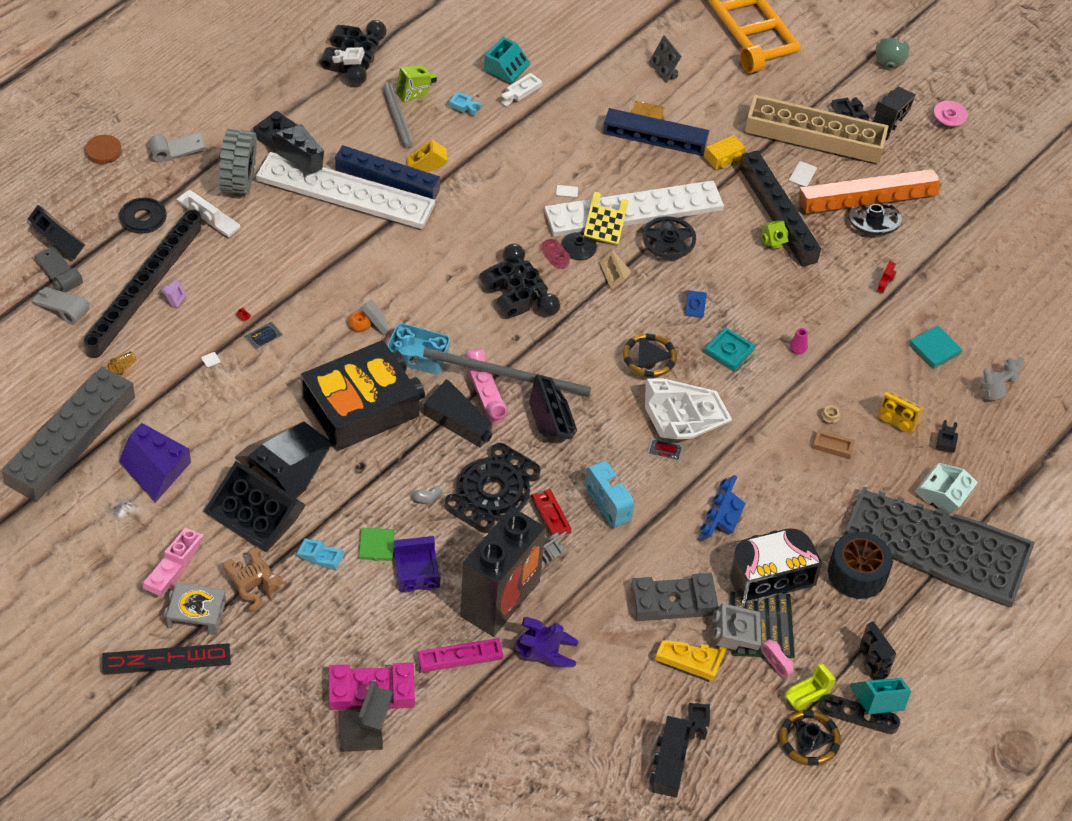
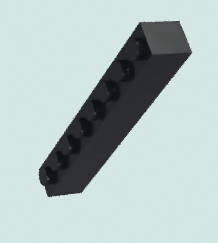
(780, 207)

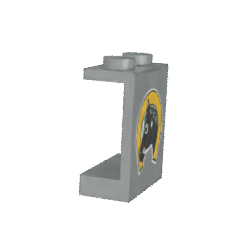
(196, 605)

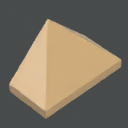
(614, 269)

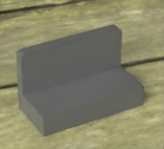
(375, 707)

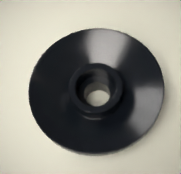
(578, 246)

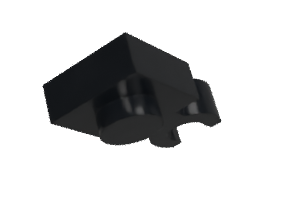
(947, 437)
(700, 718)

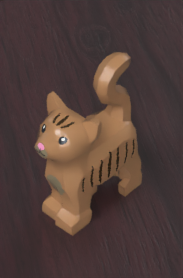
(251, 576)

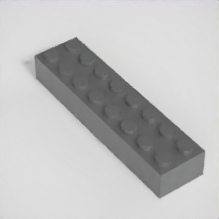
(68, 434)

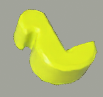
(811, 689)

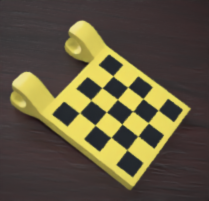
(605, 223)

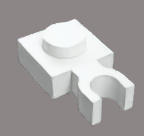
(350, 56)

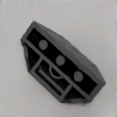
(551, 409)

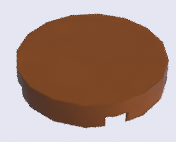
(103, 149)

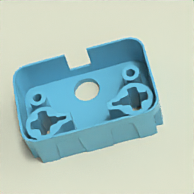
(411, 343)
(614, 501)

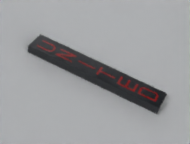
(166, 659)

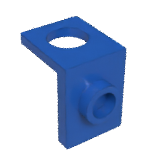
(696, 303)

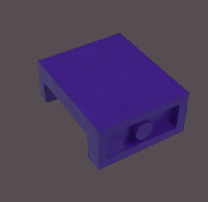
(416, 564)

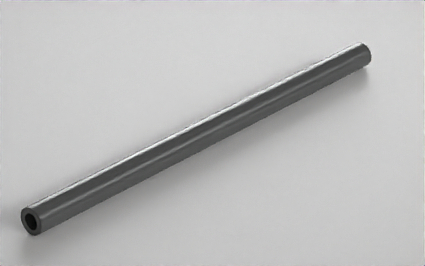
(501, 370)

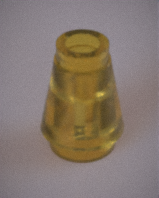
(121, 363)

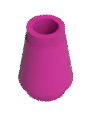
(799, 342)

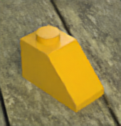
(428, 157)

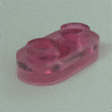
(553, 251)

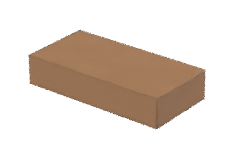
(833, 444)

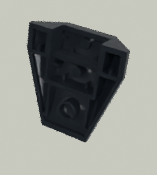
(288, 456)

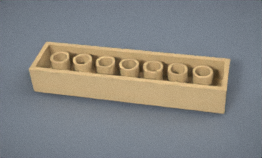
(816, 129)

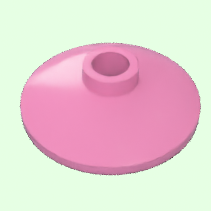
(950, 113)

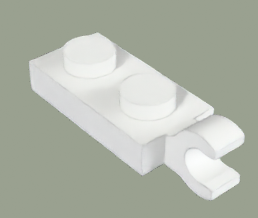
(521, 89)

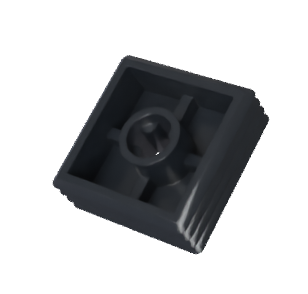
(267, 128)

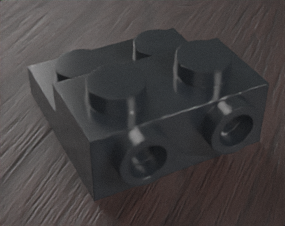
(878, 652)

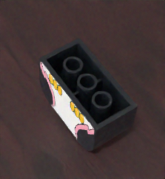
(774, 564)

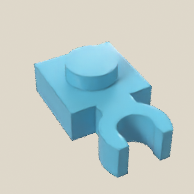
(464, 102)

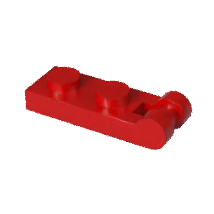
(551, 512)

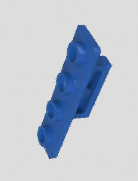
(724, 511)

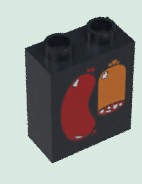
(502, 571)

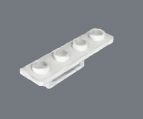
(209, 213)

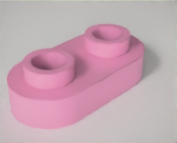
(777, 659)

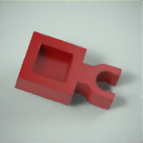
(888, 275)

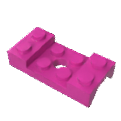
(349, 685)

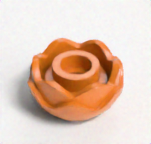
(359, 321)

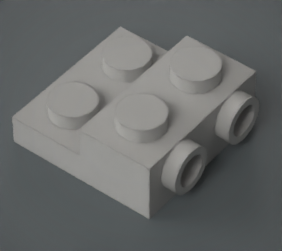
(736, 627)

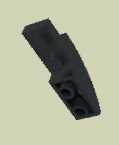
(55, 232)

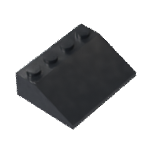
(254, 507)

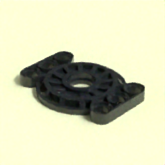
(492, 469)

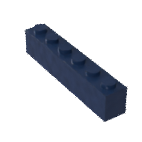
(655, 132)
(386, 172)

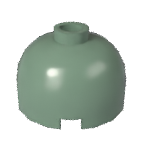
(892, 52)

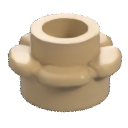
(833, 412)

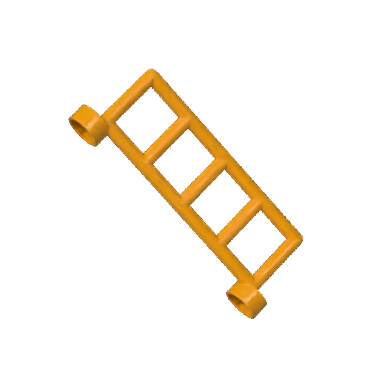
(752, 56)

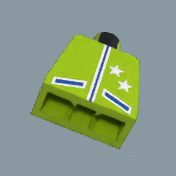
(414, 82)

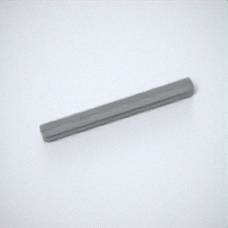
(398, 115)

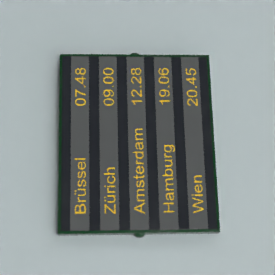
(774, 623)

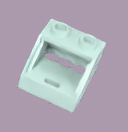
(948, 488)

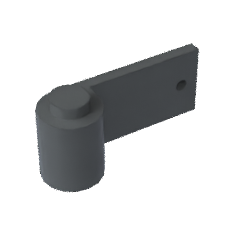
(58, 270)

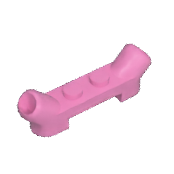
(486, 389)

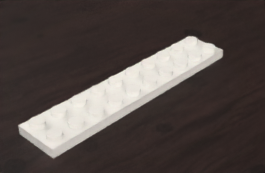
(348, 191)
(641, 208)

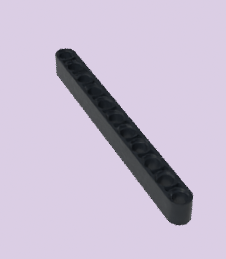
(142, 284)

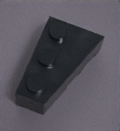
(893, 108)
(299, 148)
(671, 757)

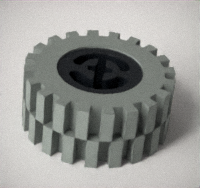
(237, 161)

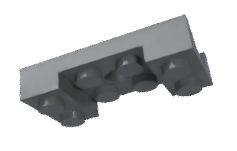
(695, 596)

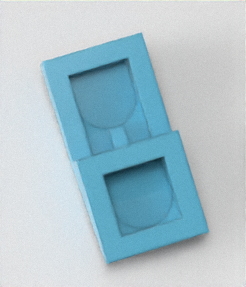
(318, 554)

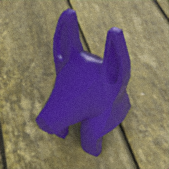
(543, 643)

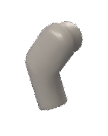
(427, 496)

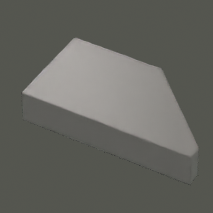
(376, 316)

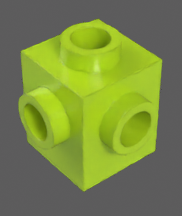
(774, 234)

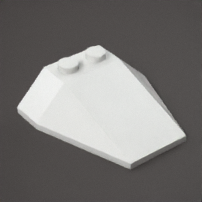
(683, 409)

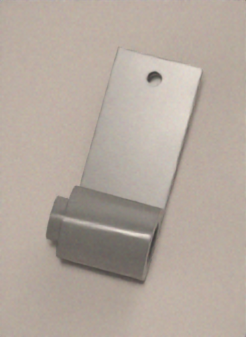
(165, 151)
(69, 306)

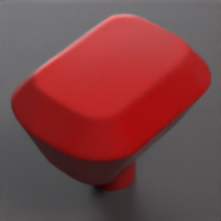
(243, 314)

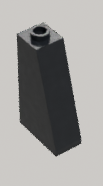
(458, 414)

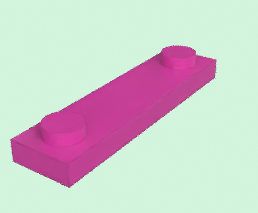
(460, 655)

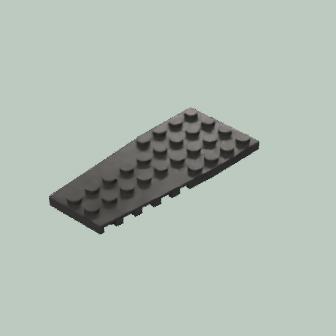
(945, 545)

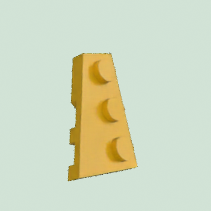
(692, 659)

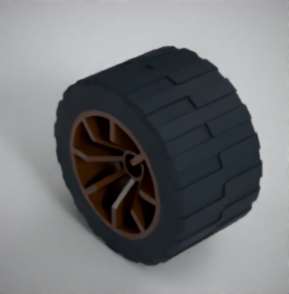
(860, 565)

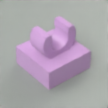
(174, 293)

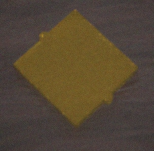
(648, 110)

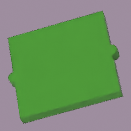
(376, 544)

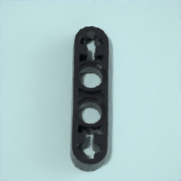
(858, 718)

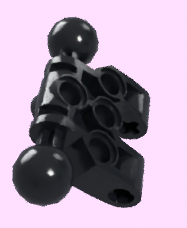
(352, 37)
(521, 283)

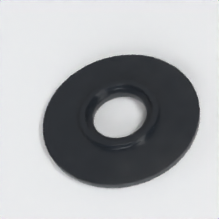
(156, 220)

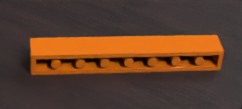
(869, 191)

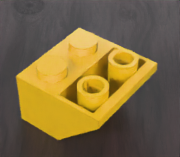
(900, 412)

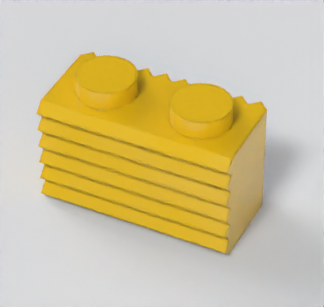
(724, 152)

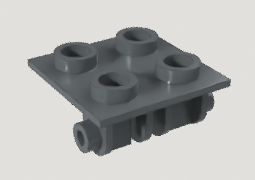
(665, 59)

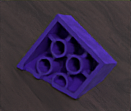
(154, 460)

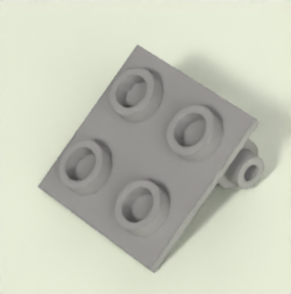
(552, 549)

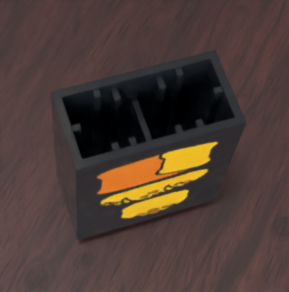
(361, 394)

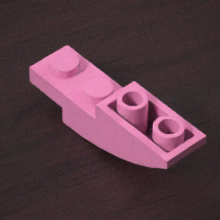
(174, 563)

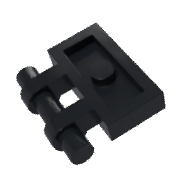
(847, 108)

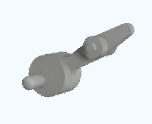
(994, 384)

